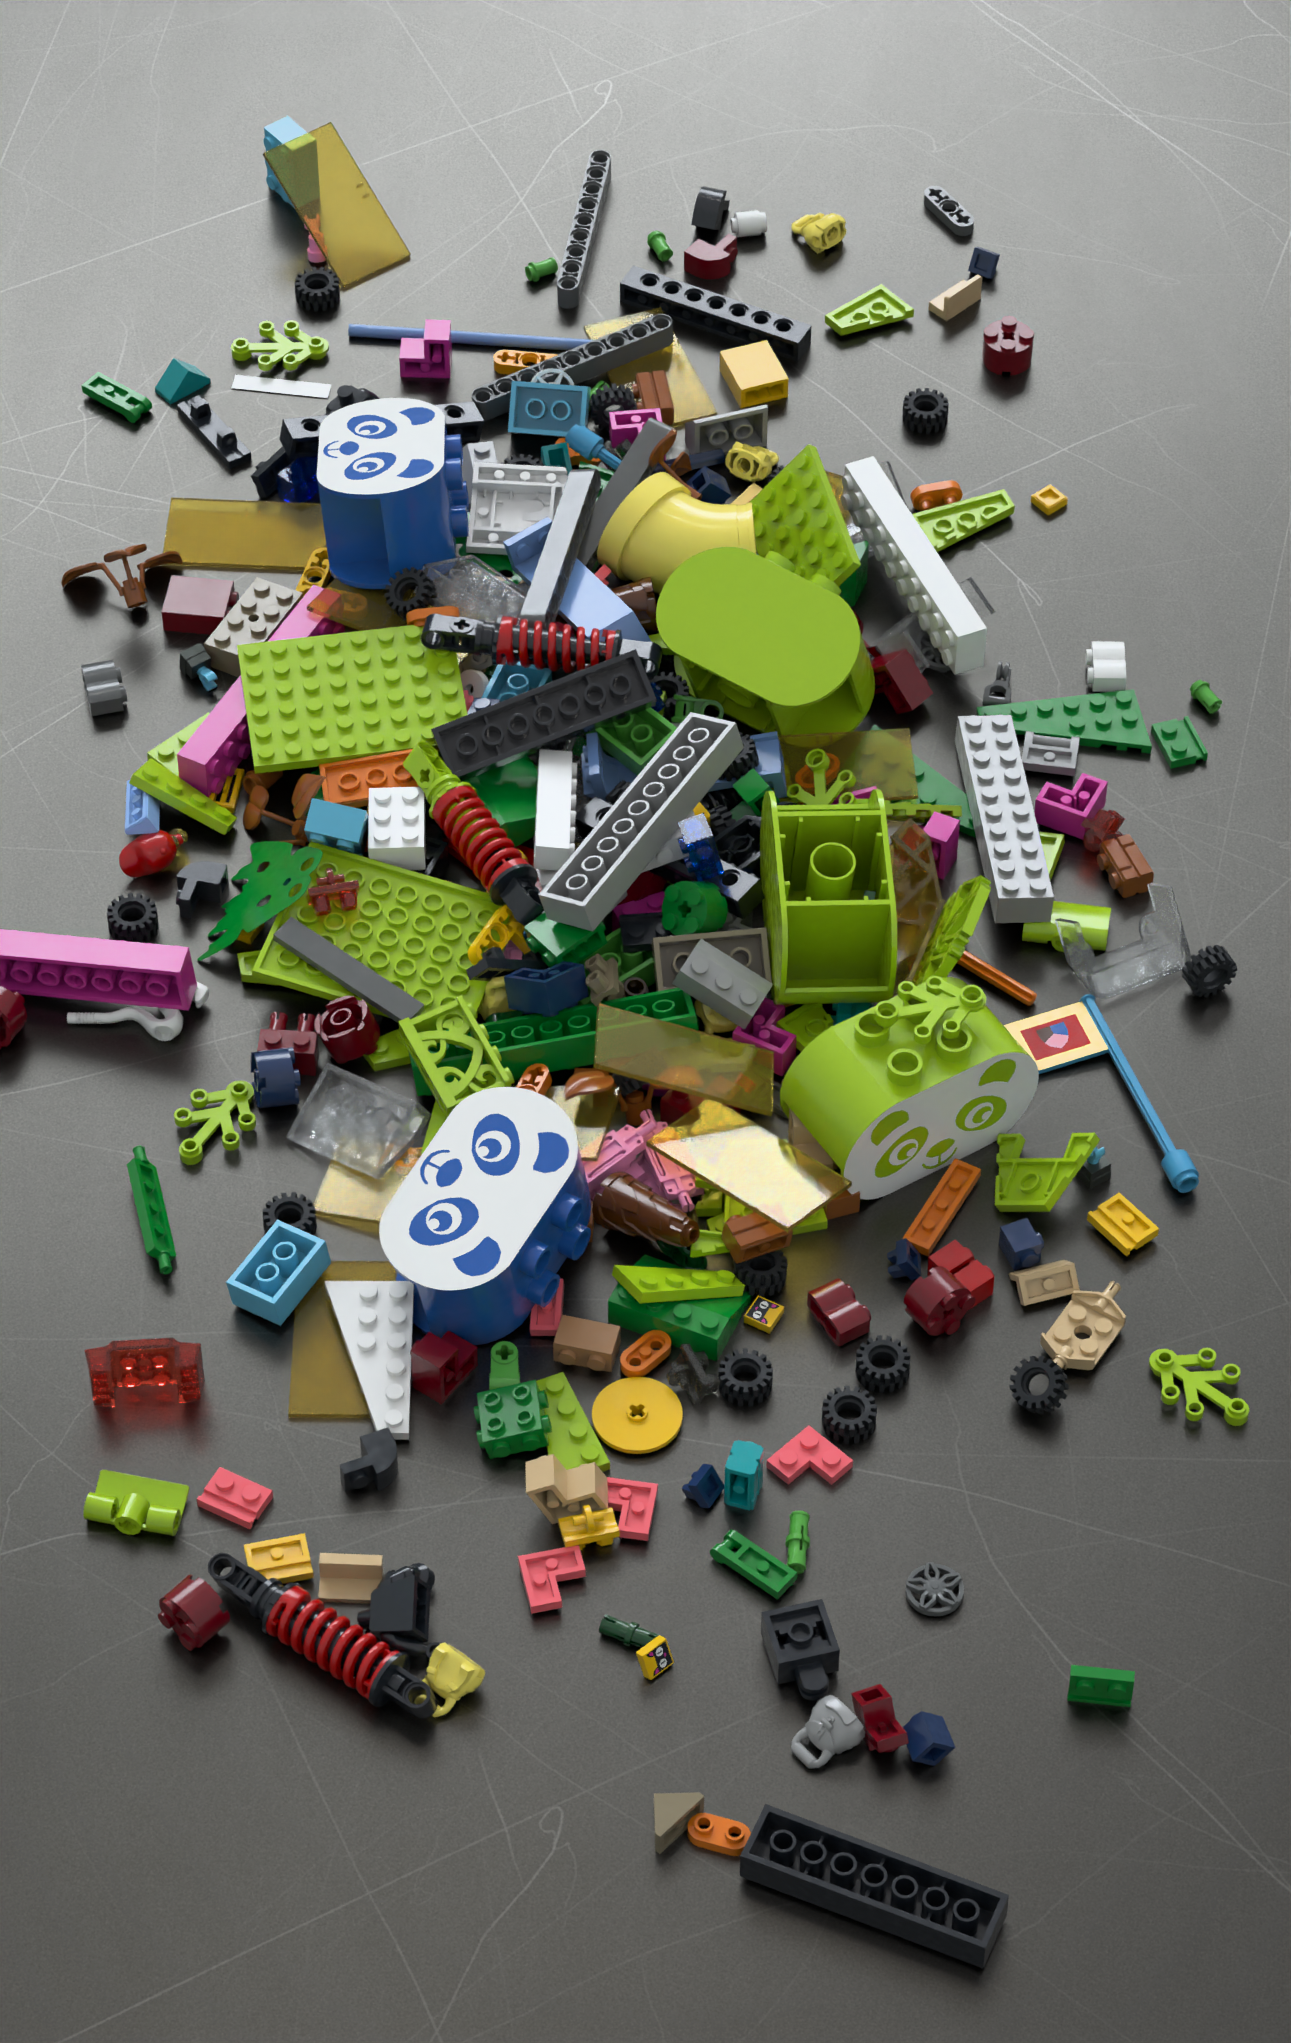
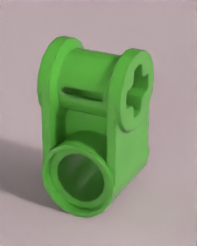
(694, 705)
(504, 1365)

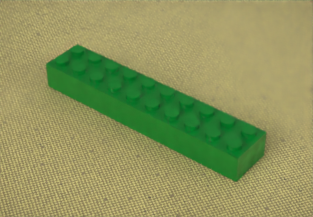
(559, 1040)

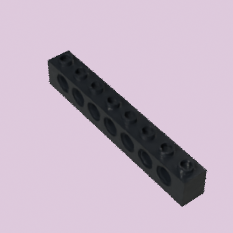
(715, 312)
(301, 434)
(740, 889)

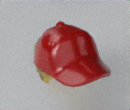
(151, 852)

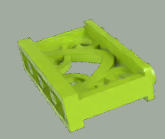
(420, 1042)

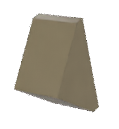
(672, 1816)

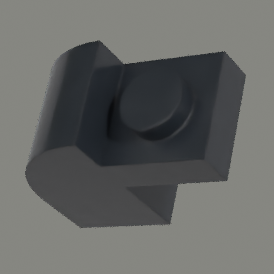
(709, 208)
(200, 881)
(376, 1465)

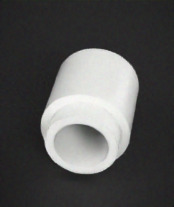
(749, 223)

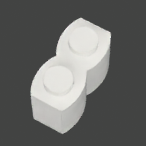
(1107, 666)

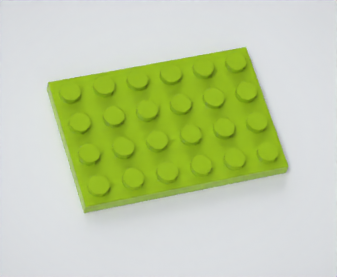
(803, 521)

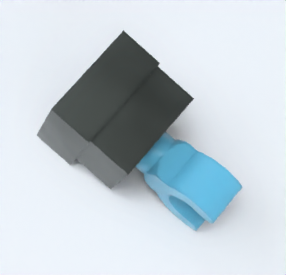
(197, 663)
(1095, 1169)

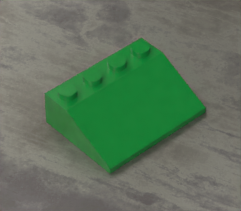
(510, 797)
(697, 1322)

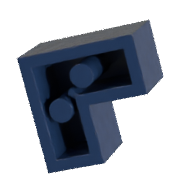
(547, 989)

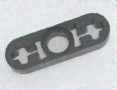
(959, 221)

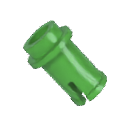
(658, 242)
(540, 269)
(1201, 691)

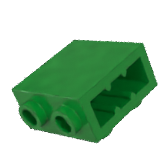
(561, 941)
(512, 1419)

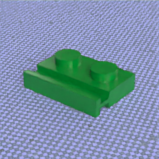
(1179, 742)
(1101, 1685)

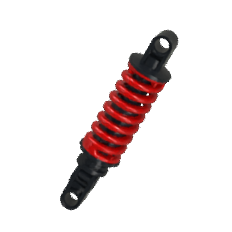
(510, 643)
(324, 1637)

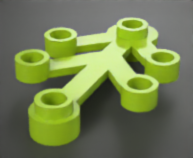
(308, 347)
(818, 763)
(965, 1000)
(237, 1095)
(1198, 1382)

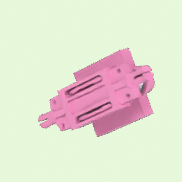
(619, 1153)
(665, 1176)

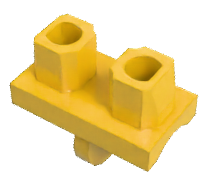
(589, 1527)

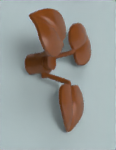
(680, 465)
(132, 588)
(303, 793)
(595, 1082)

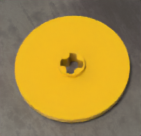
(637, 1434)

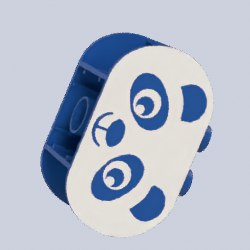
(389, 489)
(489, 1215)

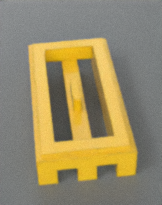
(235, 793)

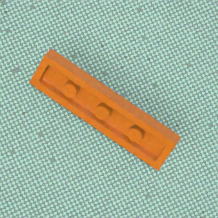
(942, 1206)

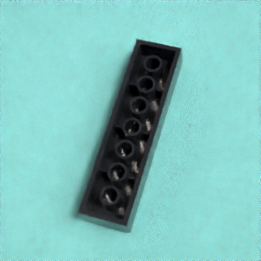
(544, 716)
(874, 1885)

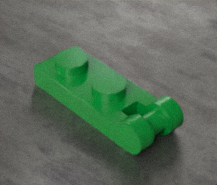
(116, 396)
(754, 1563)

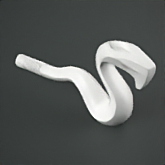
(161, 1029)

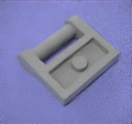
(1050, 754)

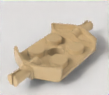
(1089, 1314)

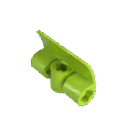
(1092, 920)
(136, 1503)

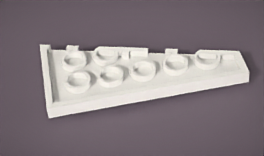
(378, 1338)

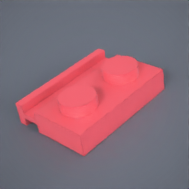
(235, 1498)

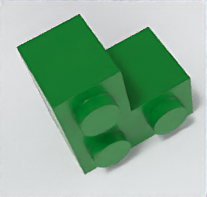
(752, 791)

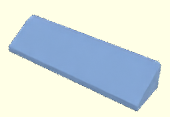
(141, 812)

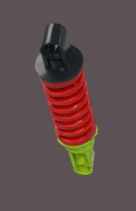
(476, 834)

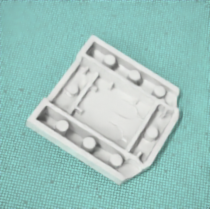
(509, 501)

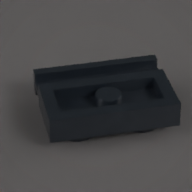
(640, 929)

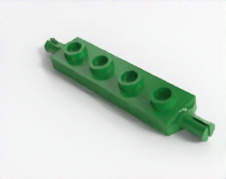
(151, 1210)

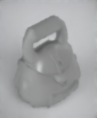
(831, 1729)

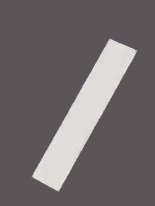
(281, 386)

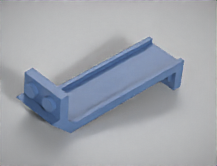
(586, 598)
(604, 772)

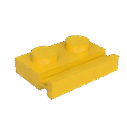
(1122, 1224)
(281, 1558)

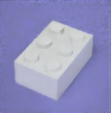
(397, 827)

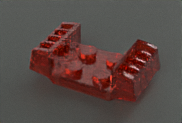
(145, 1363)

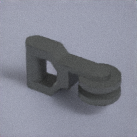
(999, 686)

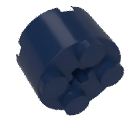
(274, 1077)

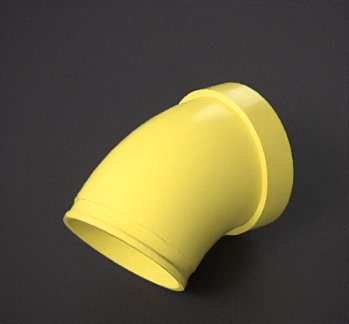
(665, 526)

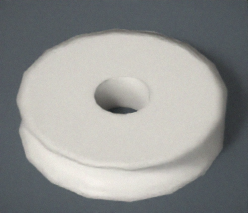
(476, 679)

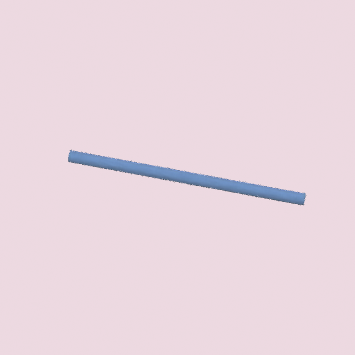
(466, 337)

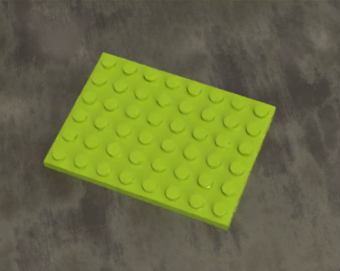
(345, 696)
(403, 929)

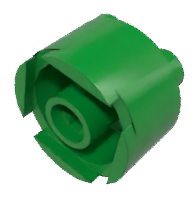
(693, 908)

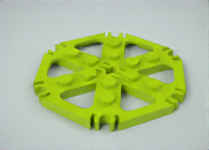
(953, 929)

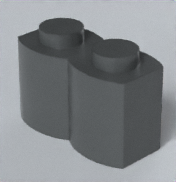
(103, 687)

